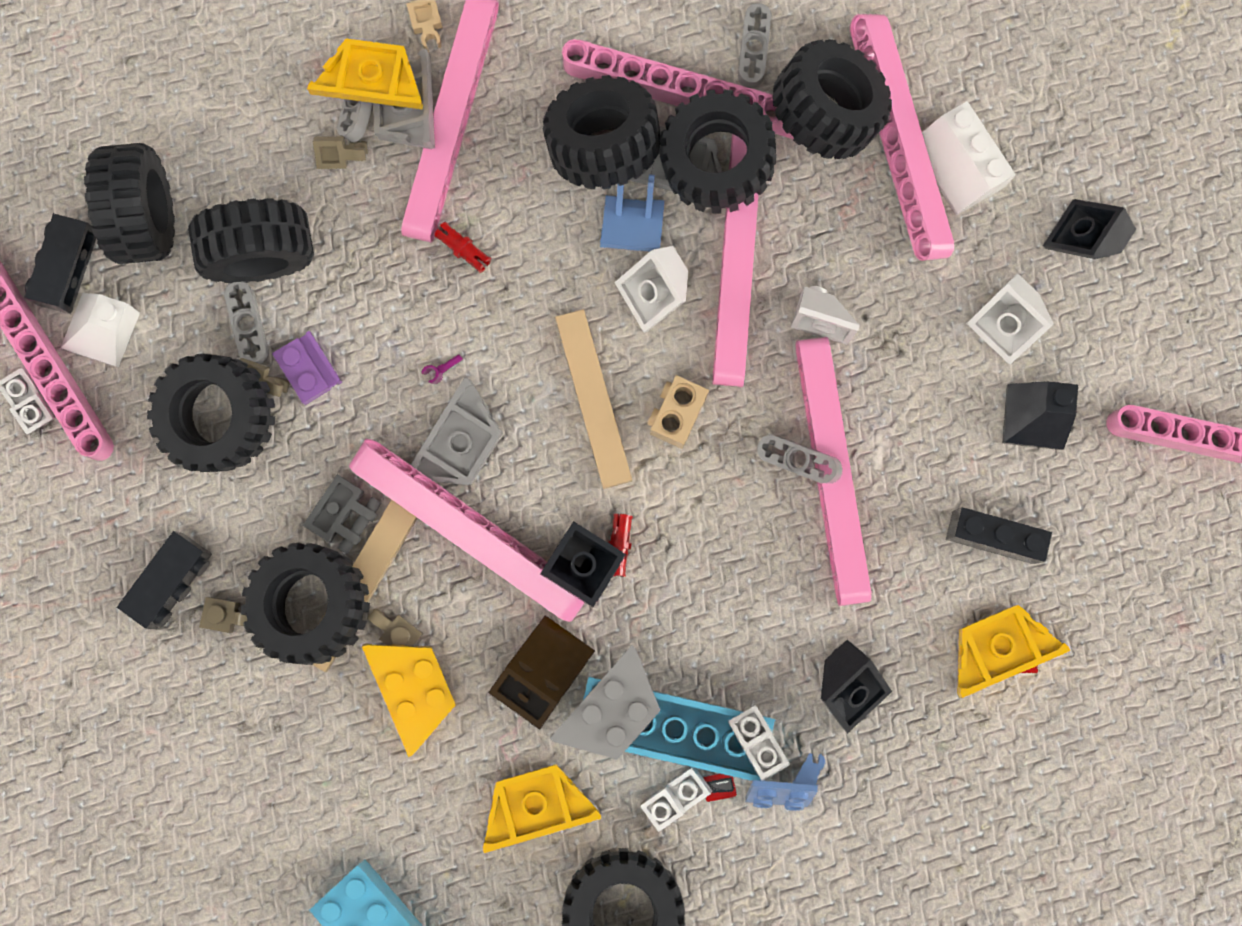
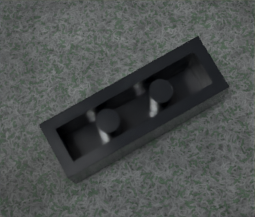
(60, 264)
(999, 536)
(165, 581)

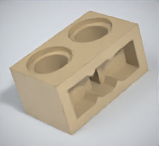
(683, 413)

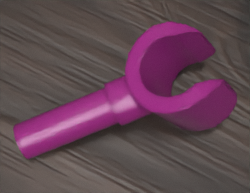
(441, 369)

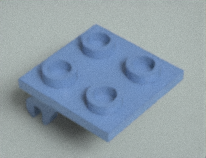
(631, 222)
(792, 795)

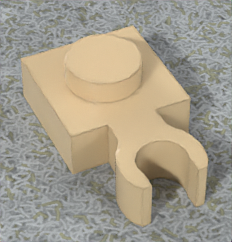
(425, 20)

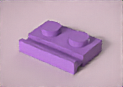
(307, 368)

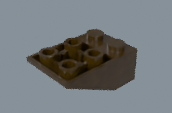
(541, 672)

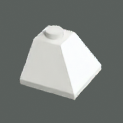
(654, 286)
(824, 316)
(1012, 319)
(100, 328)

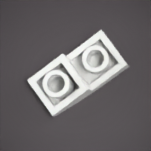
(26, 401)
(758, 743)
(676, 798)

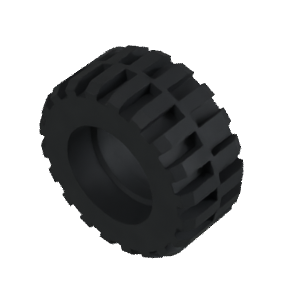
(847, 78)
(712, 115)
(605, 157)
(129, 203)
(250, 240)
(173, 413)
(268, 596)
(623, 868)

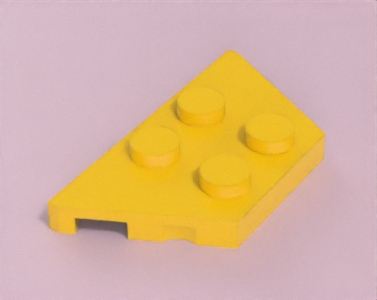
(369, 74)
(1002, 648)
(411, 689)
(534, 807)

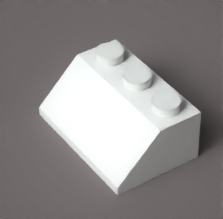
(965, 159)

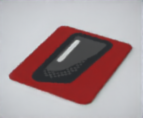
(721, 786)

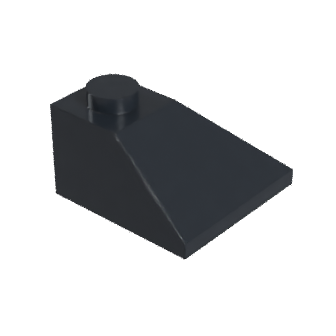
(1091, 230)
(1039, 414)
(583, 564)
(851, 685)

